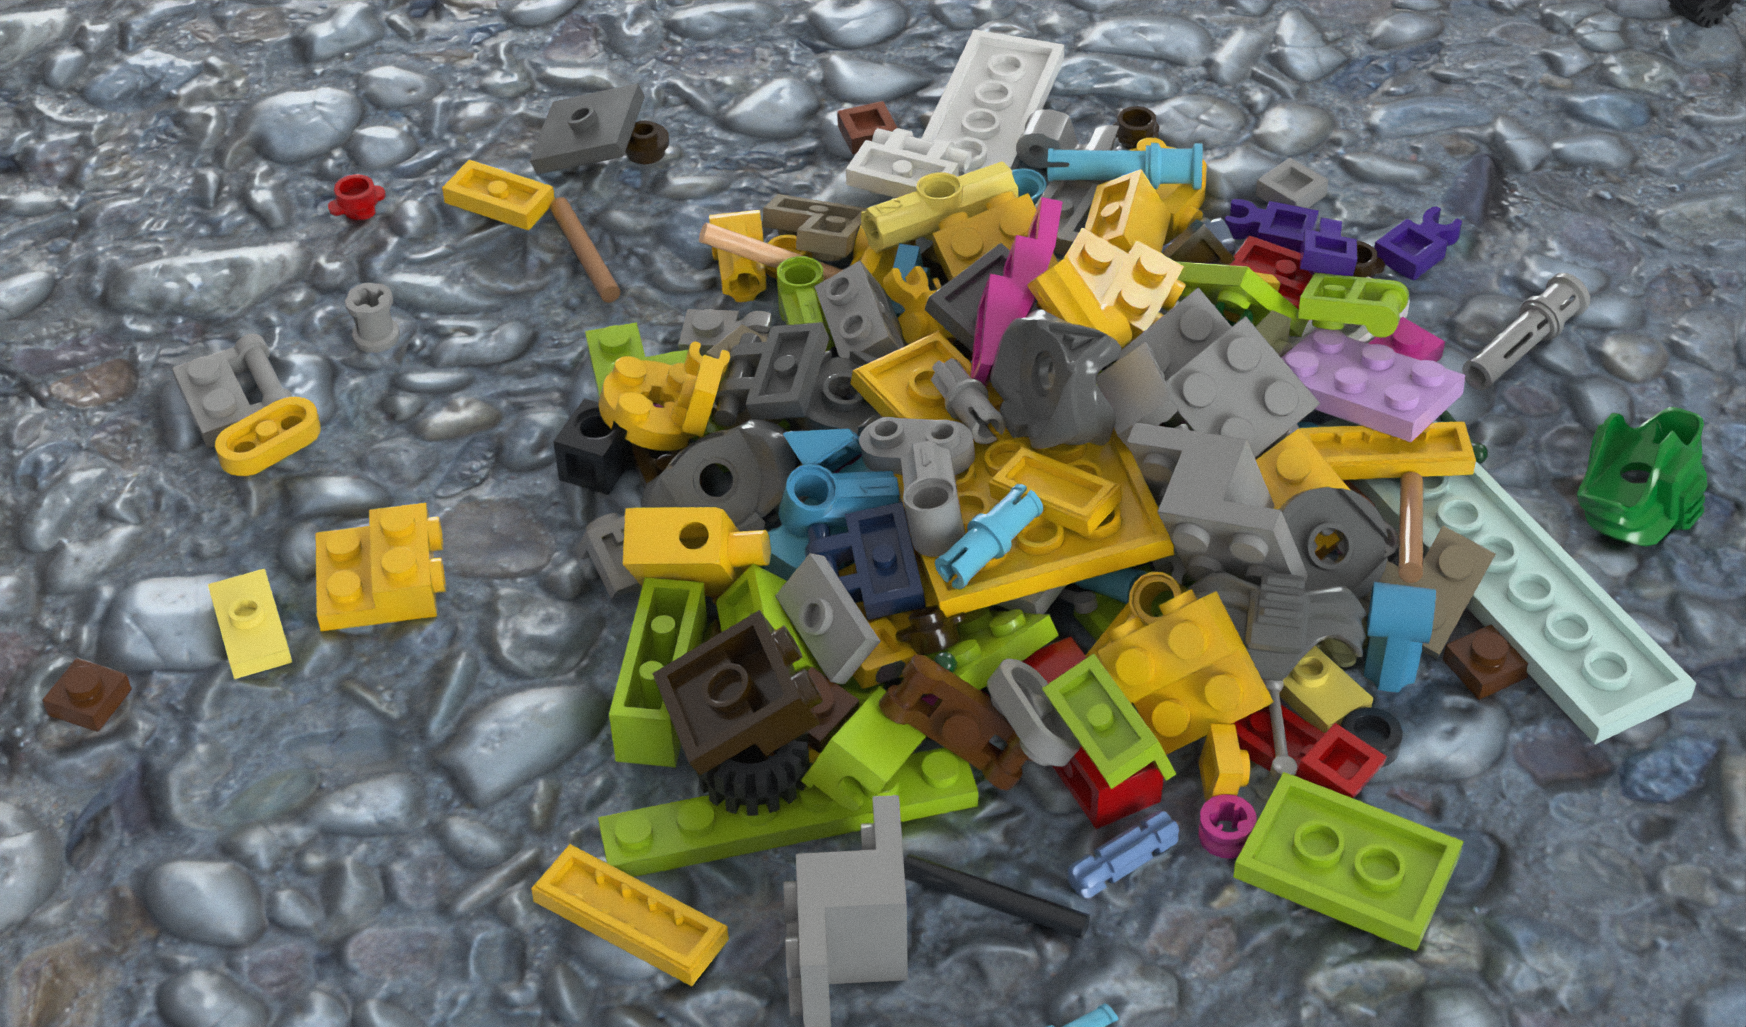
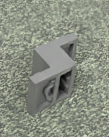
(1224, 375)
(1214, 503)
(847, 916)

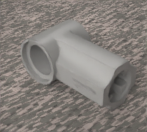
(931, 498)

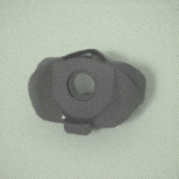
(1052, 406)
(759, 467)
(1283, 620)

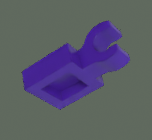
(1328, 250)

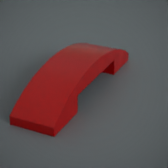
(1326, 759)

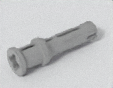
(1538, 320)

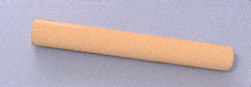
(752, 248)

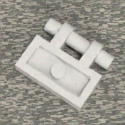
(898, 161)

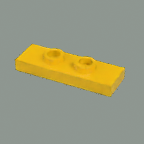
(1370, 454)
(630, 914)

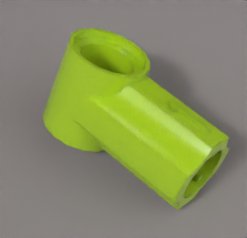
(797, 293)

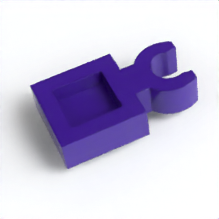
(1277, 224)
(1417, 248)

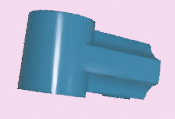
(836, 495)
(1397, 628)

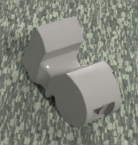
(1055, 130)

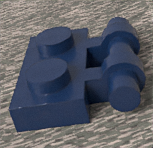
(883, 558)

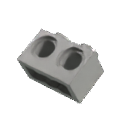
(859, 313)

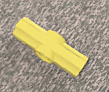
(935, 199)

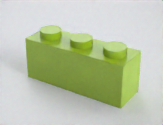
(665, 627)

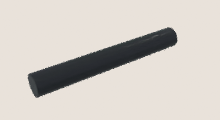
(996, 896)

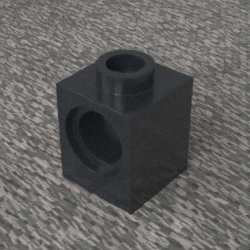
(590, 451)

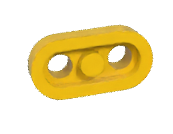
(267, 436)

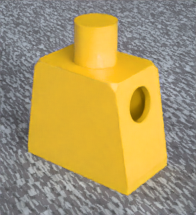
(690, 546)

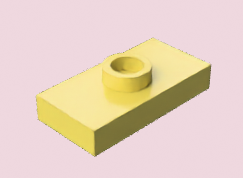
(249, 623)
(1322, 691)

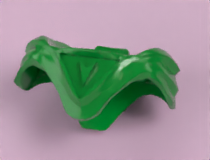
(1672, 496)

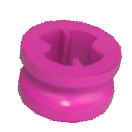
(1225, 809)

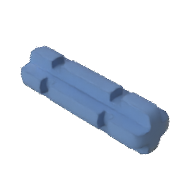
(1123, 854)

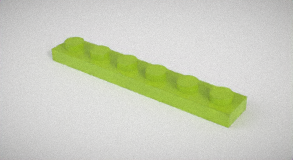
(701, 832)

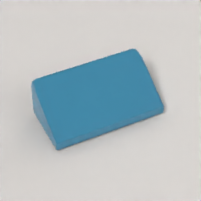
(825, 447)

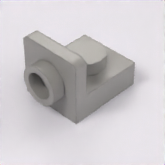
(604, 545)

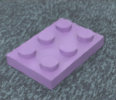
(1373, 383)

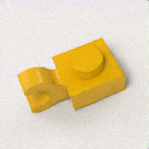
(913, 297)
(700, 387)

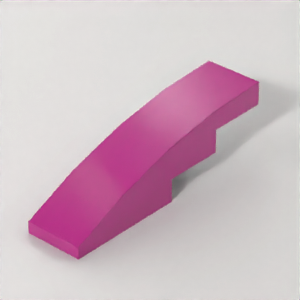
(1008, 295)

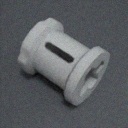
(372, 317)

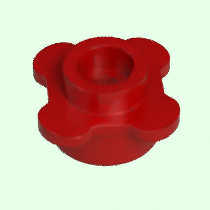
(356, 197)

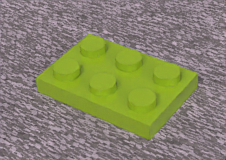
(1348, 860)

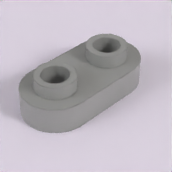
(891, 438)
(1020, 698)

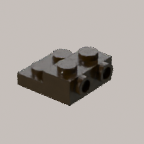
(738, 693)

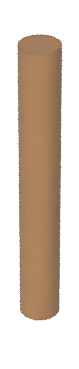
(585, 250)
(1411, 527)

